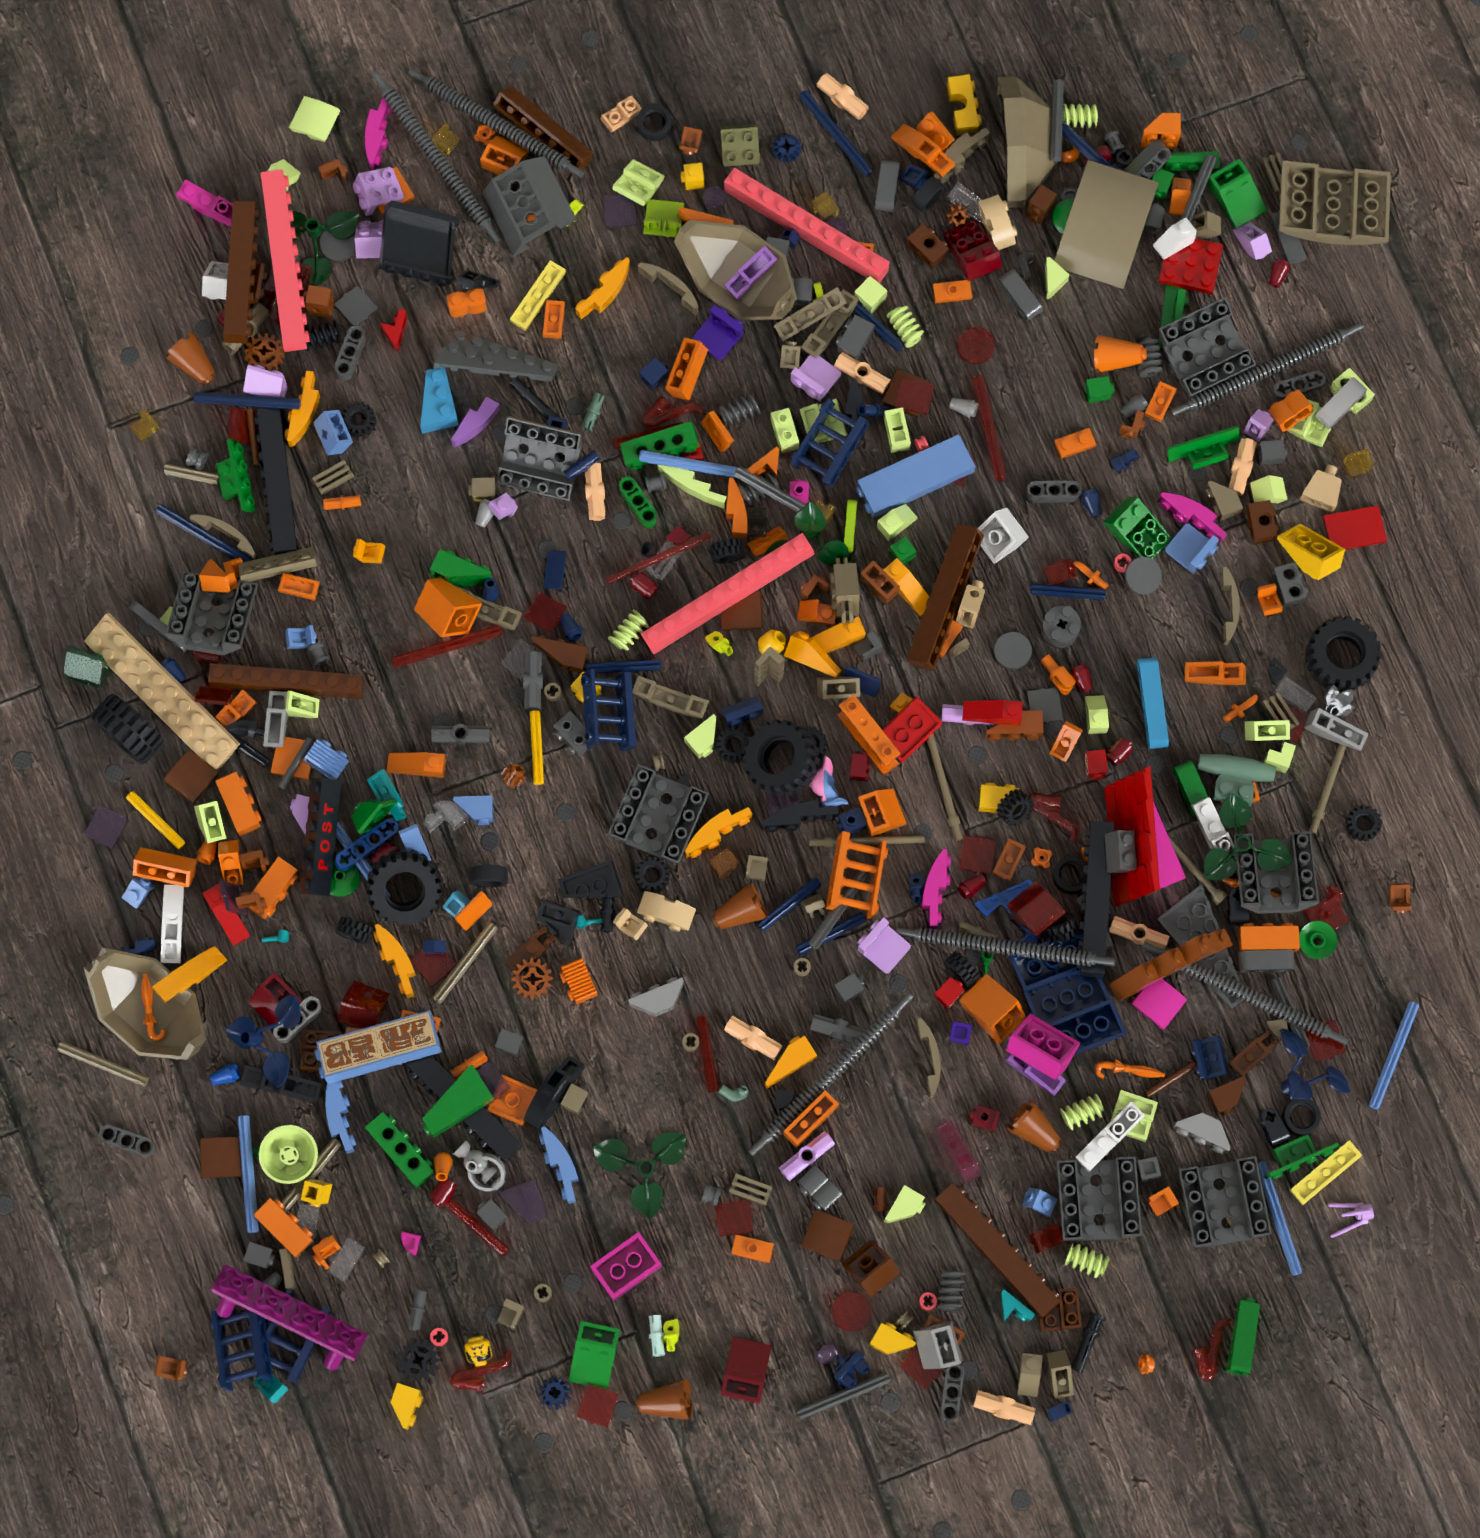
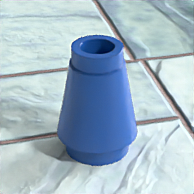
(226, 1074)

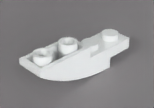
(1212, 826)
(172, 924)
(1109, 1136)

